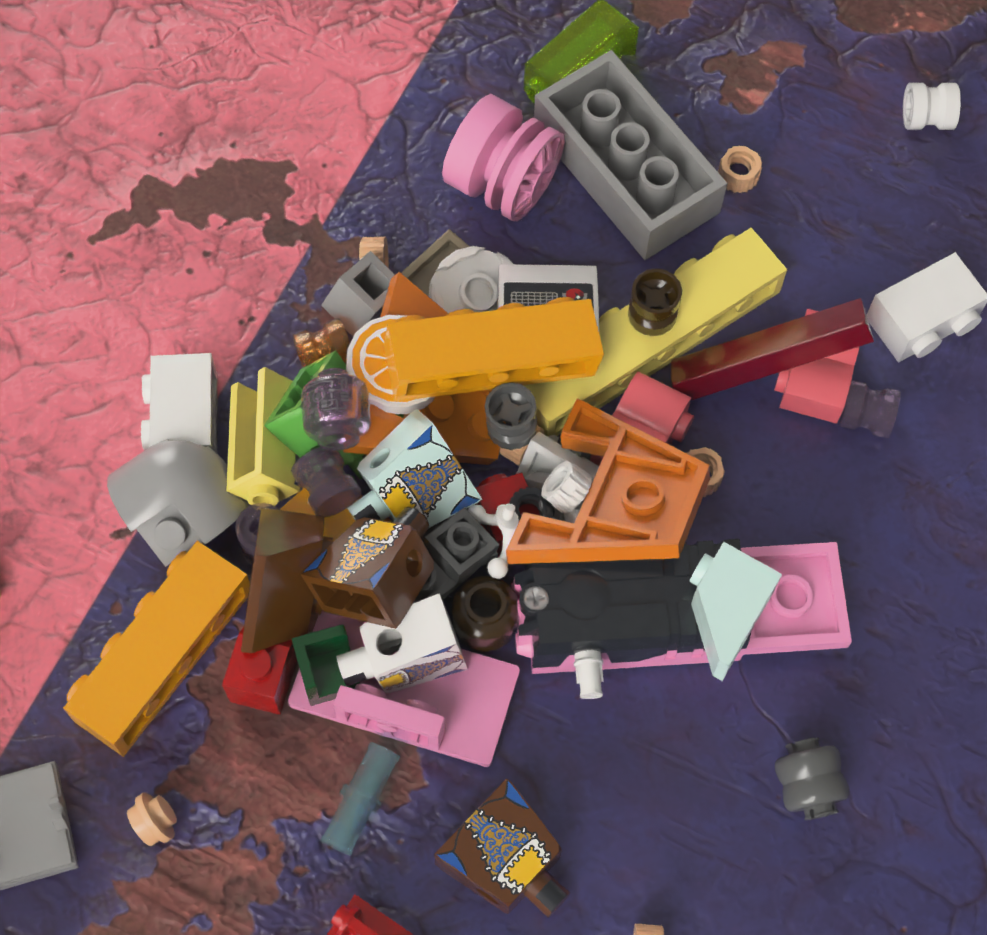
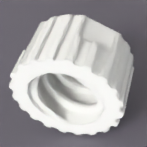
(566, 486)

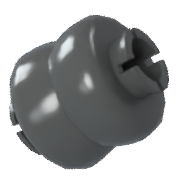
(812, 778)

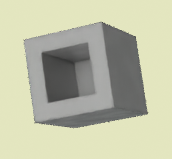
(359, 293)

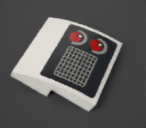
(543, 283)

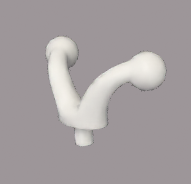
(507, 521)

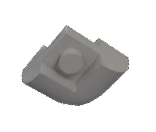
(175, 496)

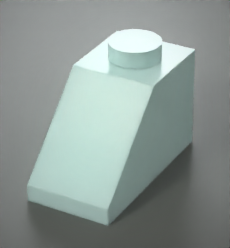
(729, 602)

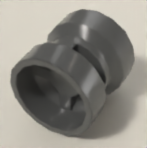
(510, 404)

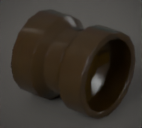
(653, 291)

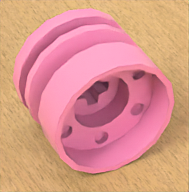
(503, 157)

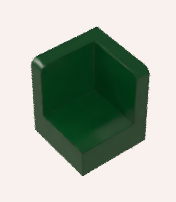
(318, 662)

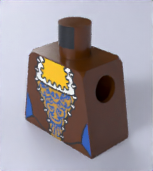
(373, 569)
(505, 854)

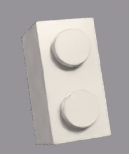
(927, 308)
(180, 400)

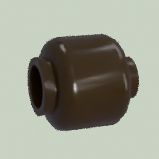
(485, 613)

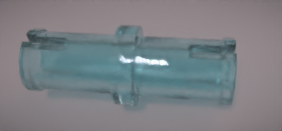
(360, 798)

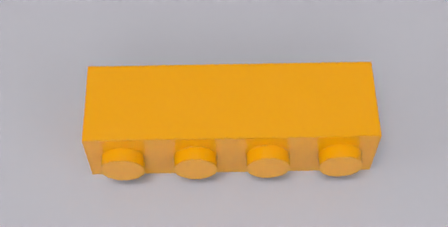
(492, 348)
(157, 648)

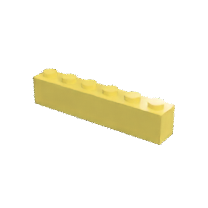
(714, 294)

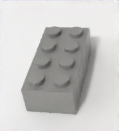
(630, 155)

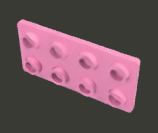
(447, 715)

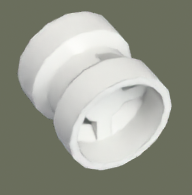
(931, 106)

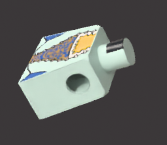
(413, 471)

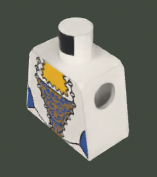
(424, 648)

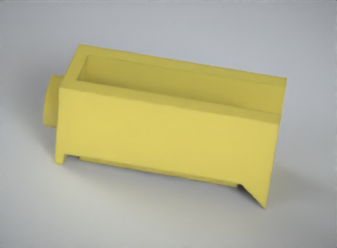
(257, 459)

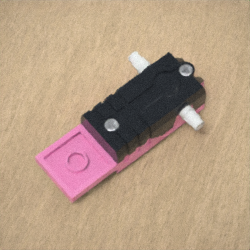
(643, 616)

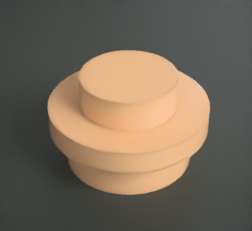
(152, 819)

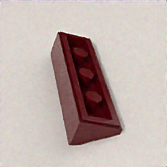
(772, 350)

